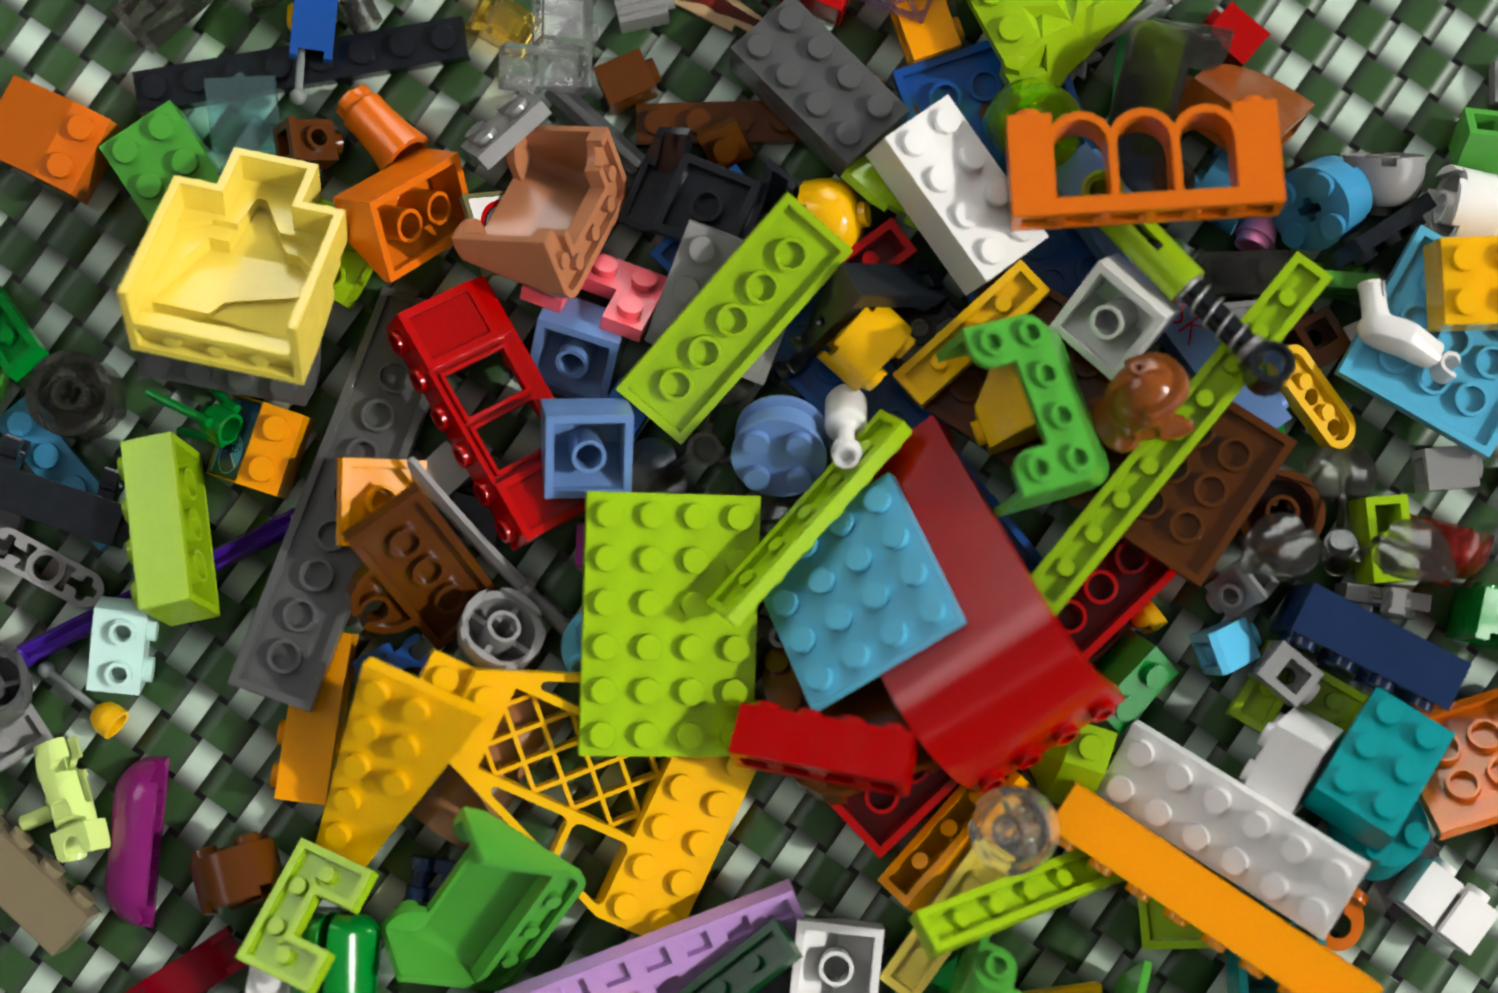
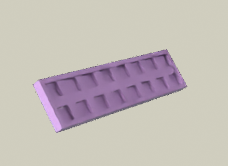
(673, 954)

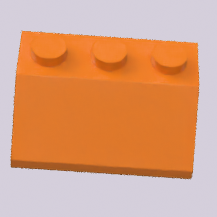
(405, 211)

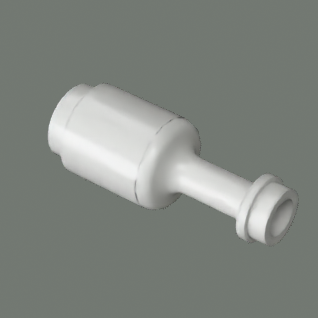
(843, 419)

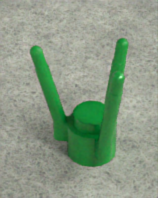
(217, 422)

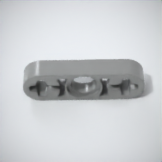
(69, 593)

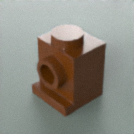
(294, 141)
(1330, 336)

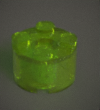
(1031, 94)

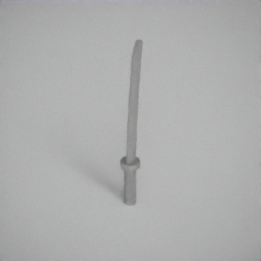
(484, 546)

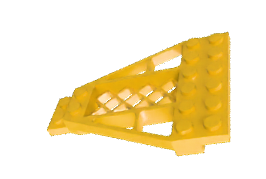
(671, 830)

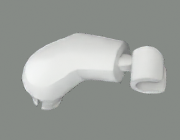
(1401, 336)

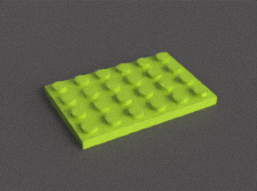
(653, 655)

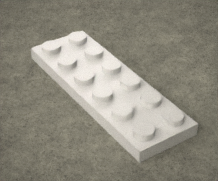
(1232, 829)

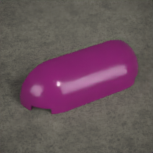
(137, 840)

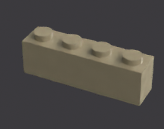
(39, 894)

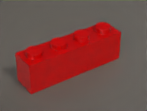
(824, 748)

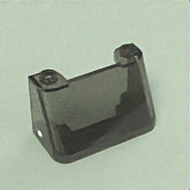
(1154, 78)

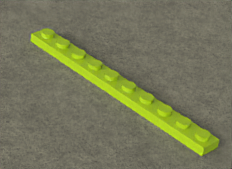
(1156, 460)

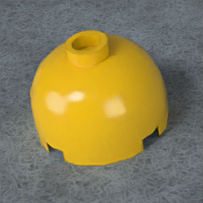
(837, 207)

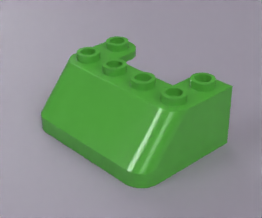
(1072, 452)

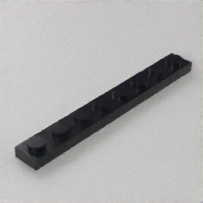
(353, 59)

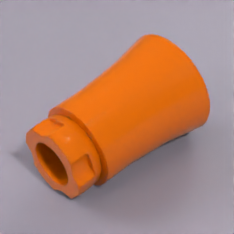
(379, 127)

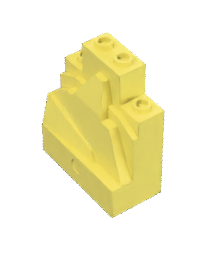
(238, 269)

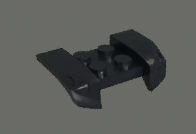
(684, 187)

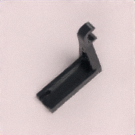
(858, 287)

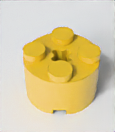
(867, 346)

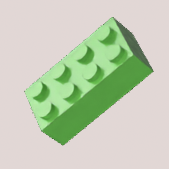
(155, 151)

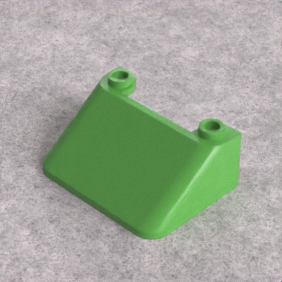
(486, 913)

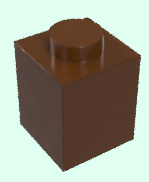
(627, 81)

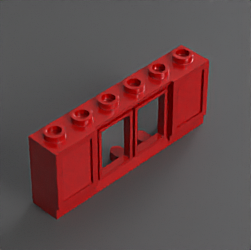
(447, 337)

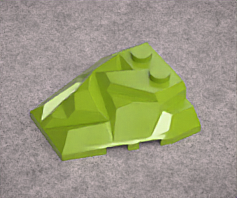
(1047, 35)

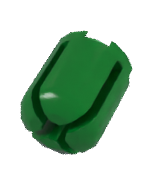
(357, 948)

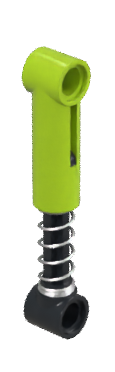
(1182, 279)

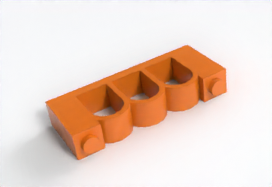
(1247, 129)

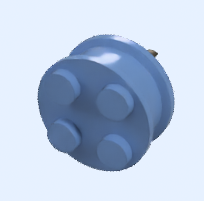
(779, 445)

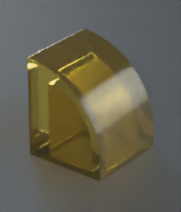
(500, 22)

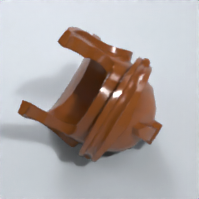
(1143, 403)

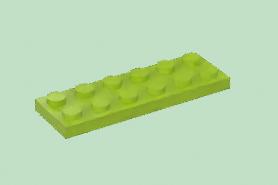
(734, 318)

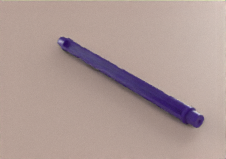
(224, 556)

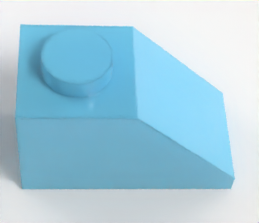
(1226, 646)

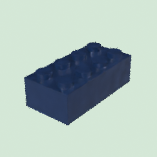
(1369, 647)

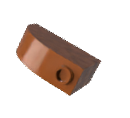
(1232, 82)

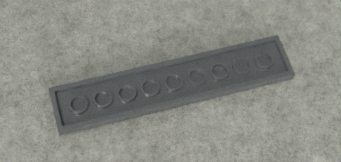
(306, 591)

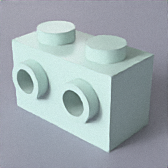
(120, 647)

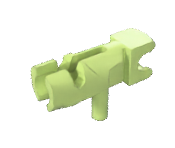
(67, 802)

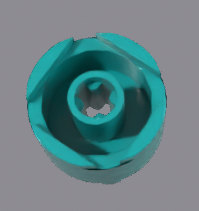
(1398, 853)

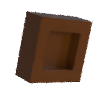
(725, 142)

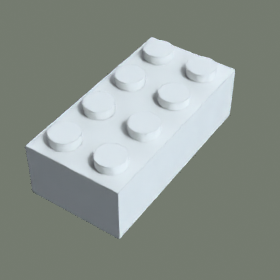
(953, 194)

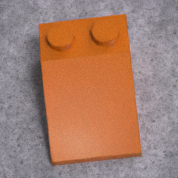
(53, 139)

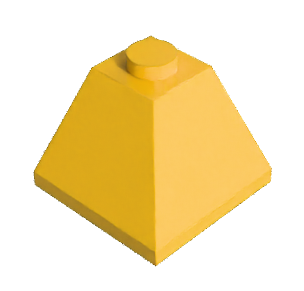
(1003, 412)

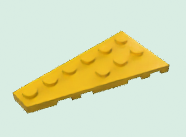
(389, 756)

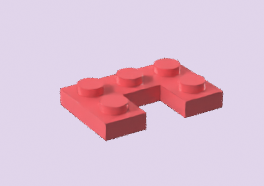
(628, 286)

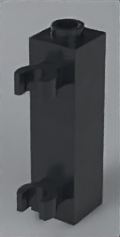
(59, 505)

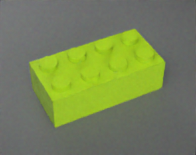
(168, 529)

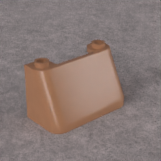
(553, 212)

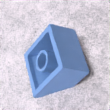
(574, 352)
(586, 446)

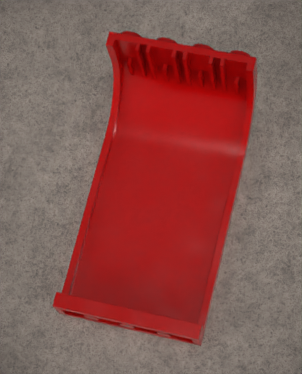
(1011, 674)

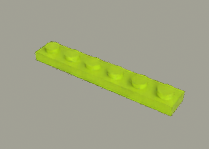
(807, 521)
(1007, 902)

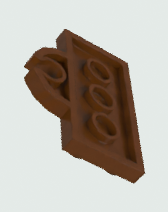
(414, 568)

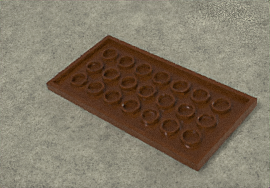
(1199, 504)

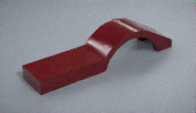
(196, 969)

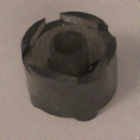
(55, 386)

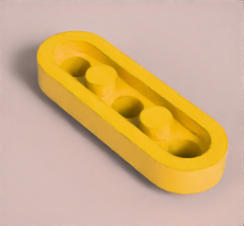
(1322, 403)

